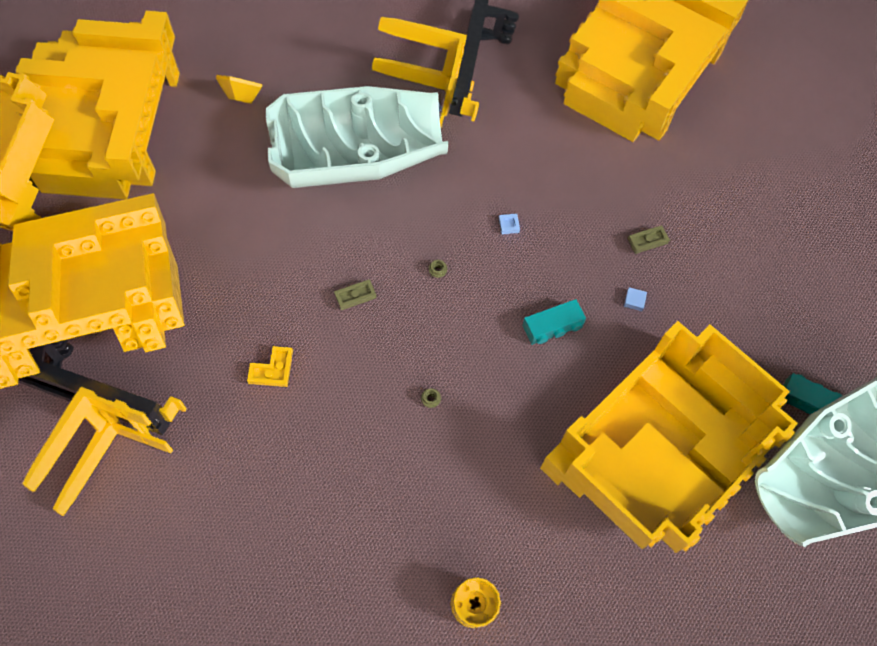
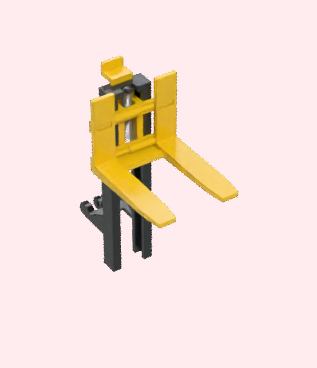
(460, 57)
(101, 407)

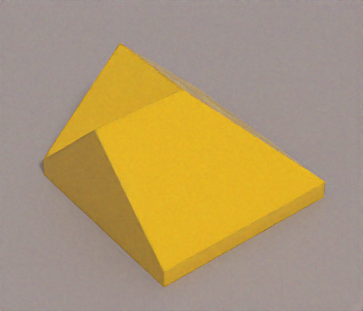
(238, 88)

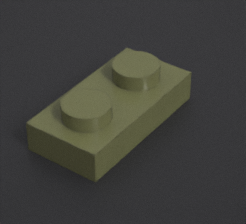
(648, 239)
(355, 294)

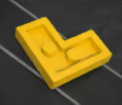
(276, 372)

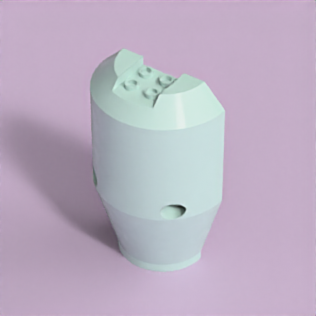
(351, 134)
(826, 472)

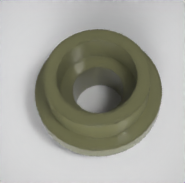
(437, 264)
(431, 392)

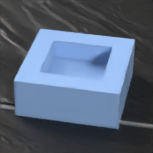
(509, 224)
(635, 299)

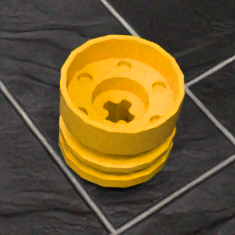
(487, 599)

